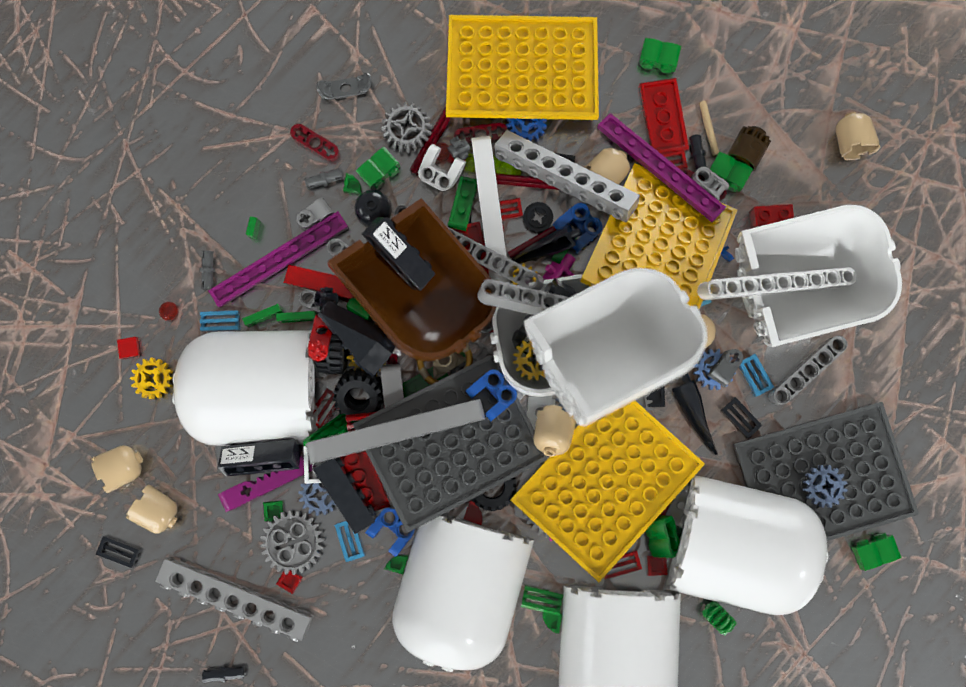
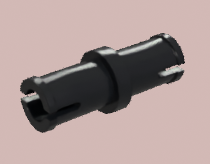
(698, 153)
(223, 674)

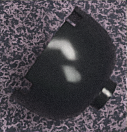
(372, 205)

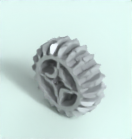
(392, 122)

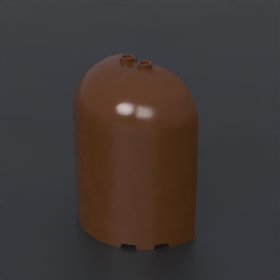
(427, 321)

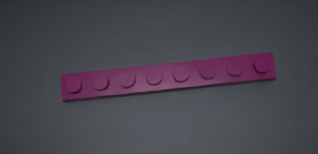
(661, 167)
(278, 259)

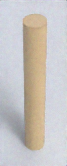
(709, 128)

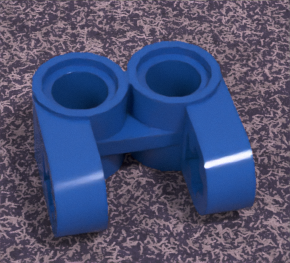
(582, 223)
(495, 390)
(394, 526)

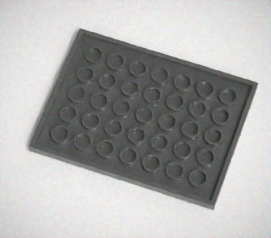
(856, 444)
(455, 464)

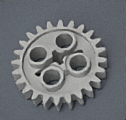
(298, 558)

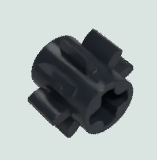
(325, 294)

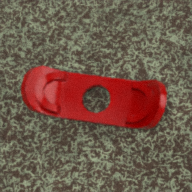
(319, 343)

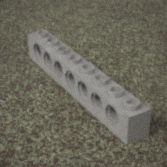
(566, 176)
(168, 579)

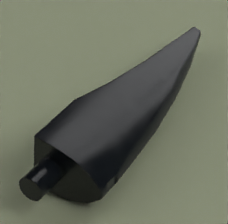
(550, 244)
(692, 406)

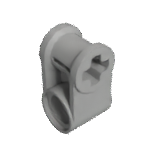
(711, 182)
(314, 213)

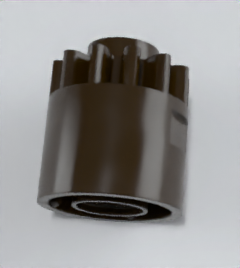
(750, 146)

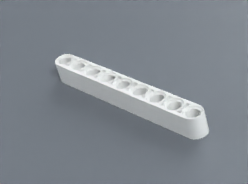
(489, 200)
(776, 283)

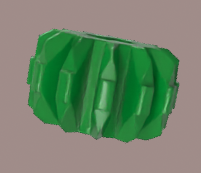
(719, 618)

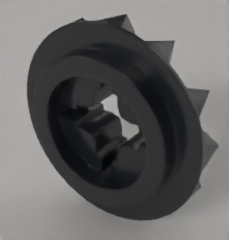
(541, 209)

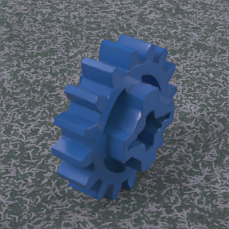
(534, 125)

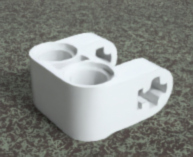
(437, 172)

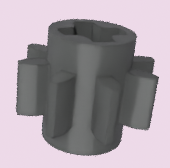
(459, 148)

